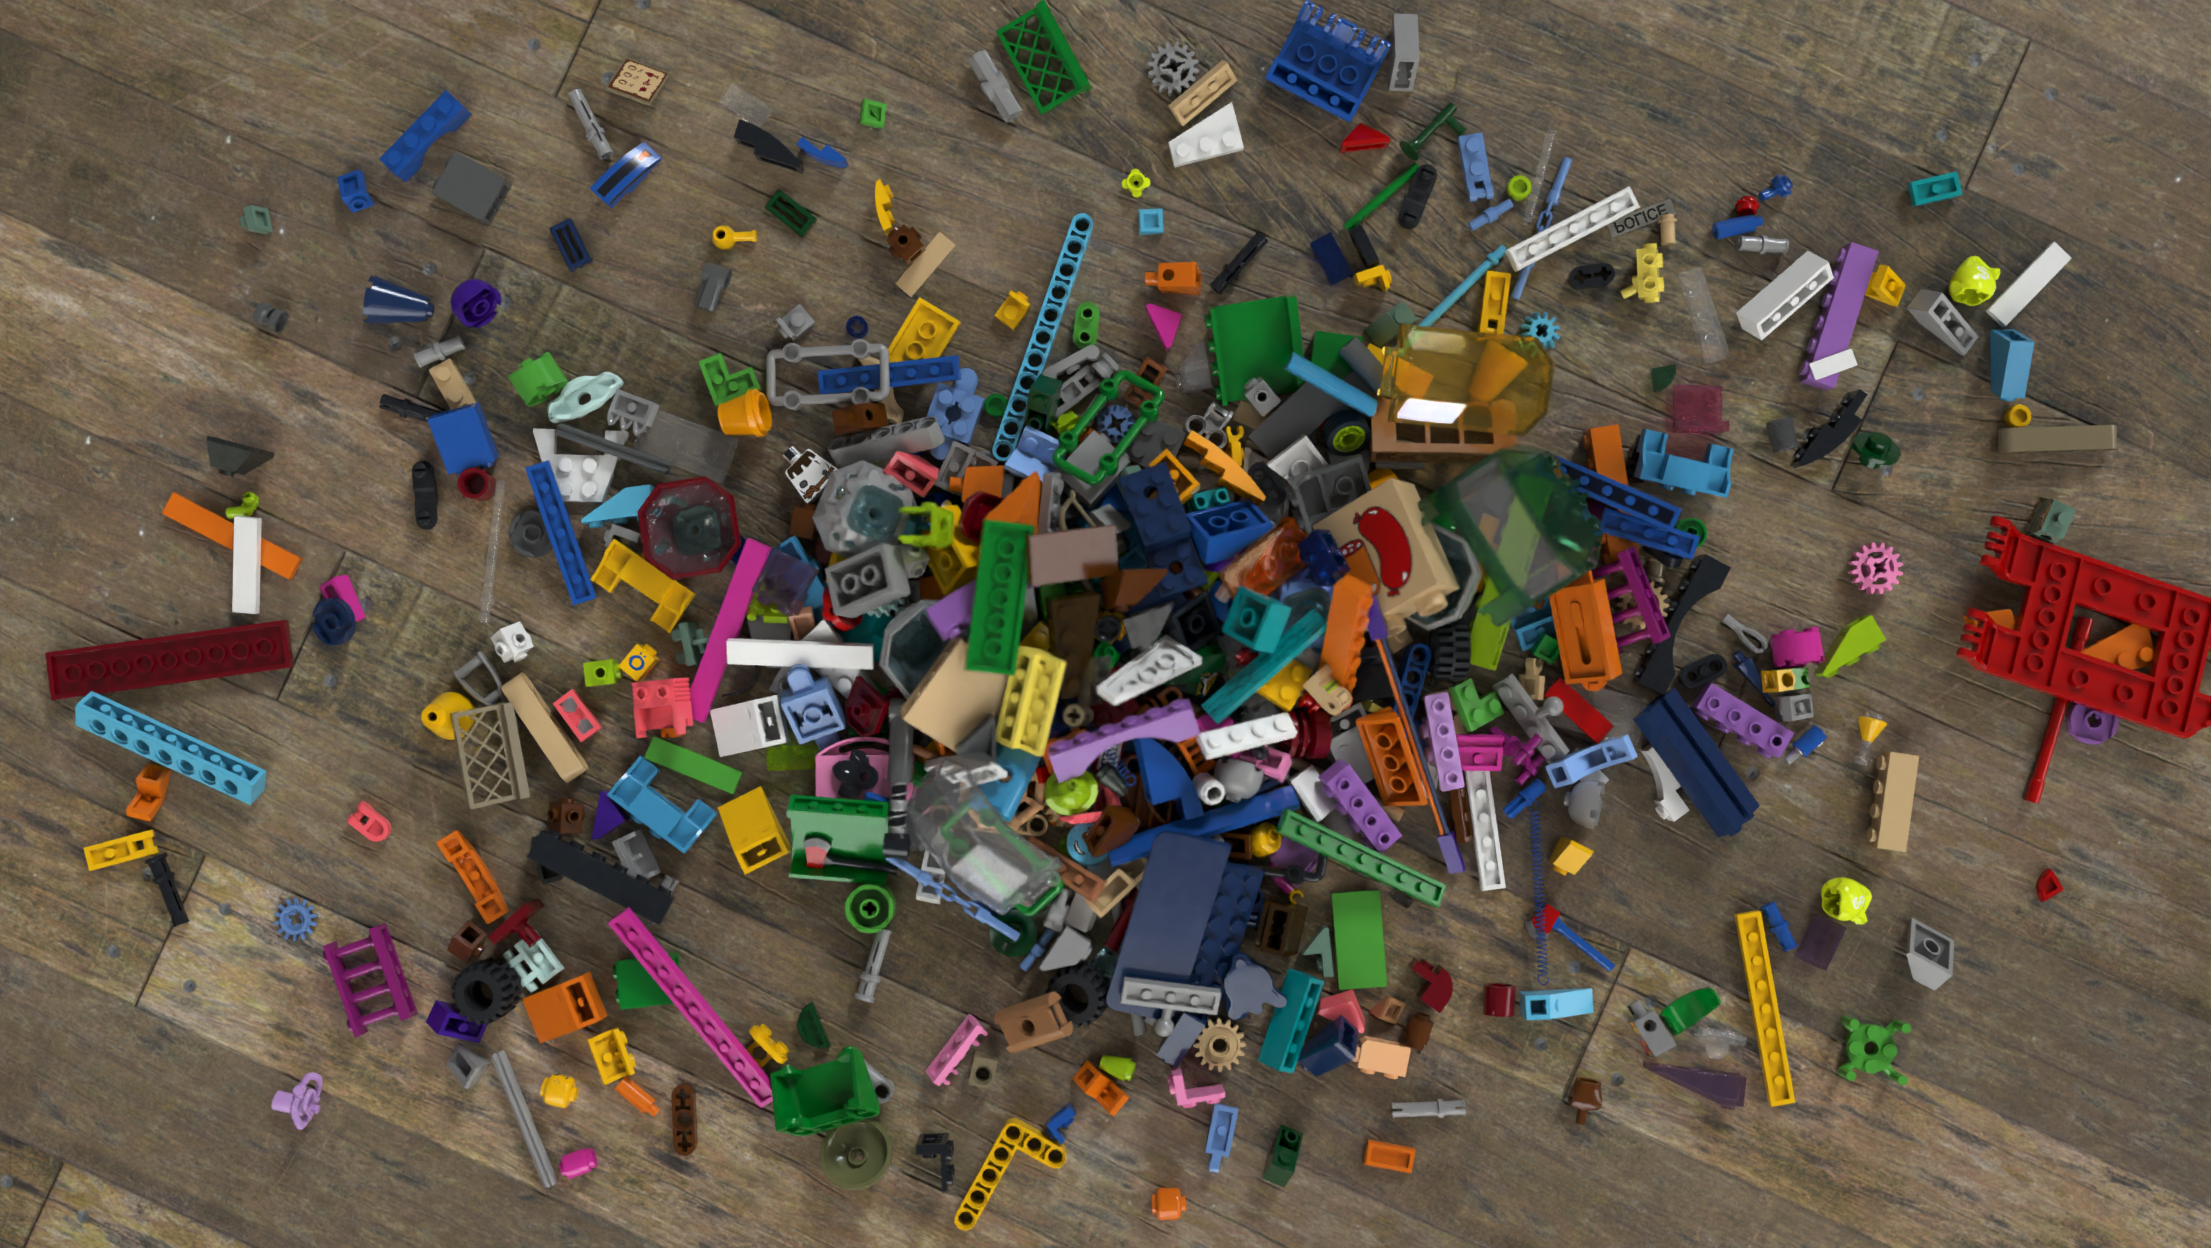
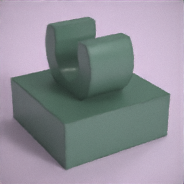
(256, 219)

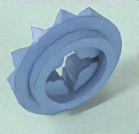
(1118, 412)

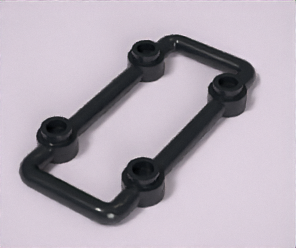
(1294, 874)

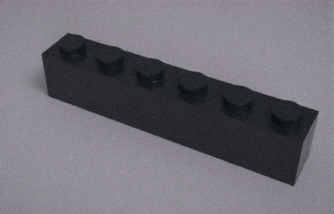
(600, 876)

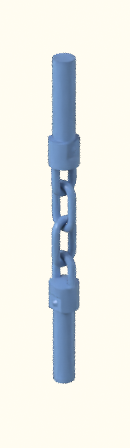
(1551, 200)
(981, 914)

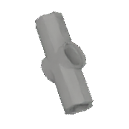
(995, 86)

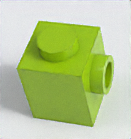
(602, 672)

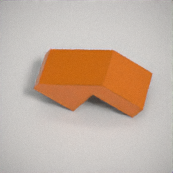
(151, 787)
(1100, 1087)

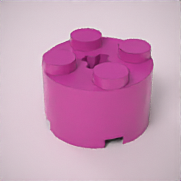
(1797, 648)

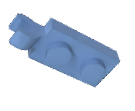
(1220, 1134)

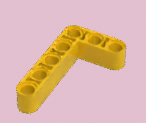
(999, 1165)

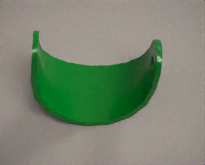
(1689, 1009)

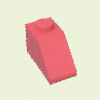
(912, 472)

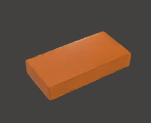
(1389, 1156)

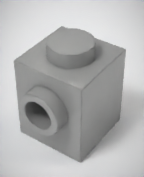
(1260, 395)

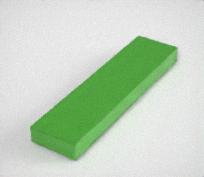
(693, 764)

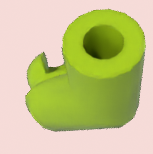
(248, 506)

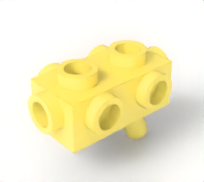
(1647, 281)

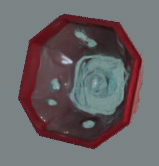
(668, 523)

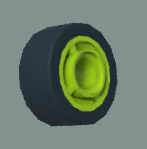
(1346, 432)

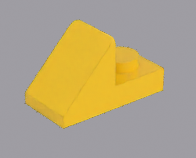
(1885, 286)

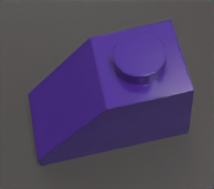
(448, 1022)

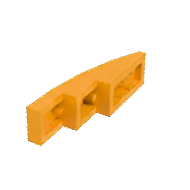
(1230, 473)

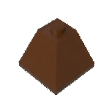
(1128, 587)

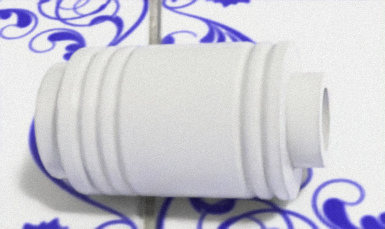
(1208, 788)

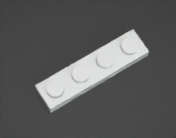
(1246, 735)

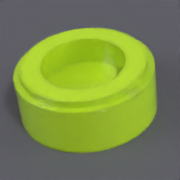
(1518, 187)

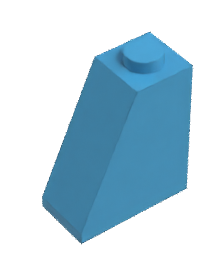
(2009, 363)

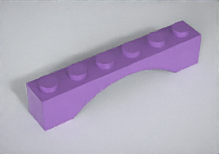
(1171, 722)

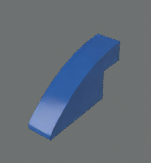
(1165, 778)

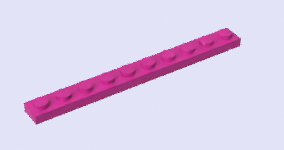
(693, 1006)

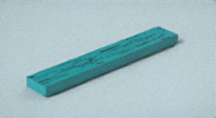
(1265, 667)

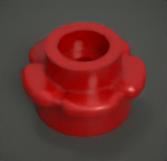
(1747, 205)

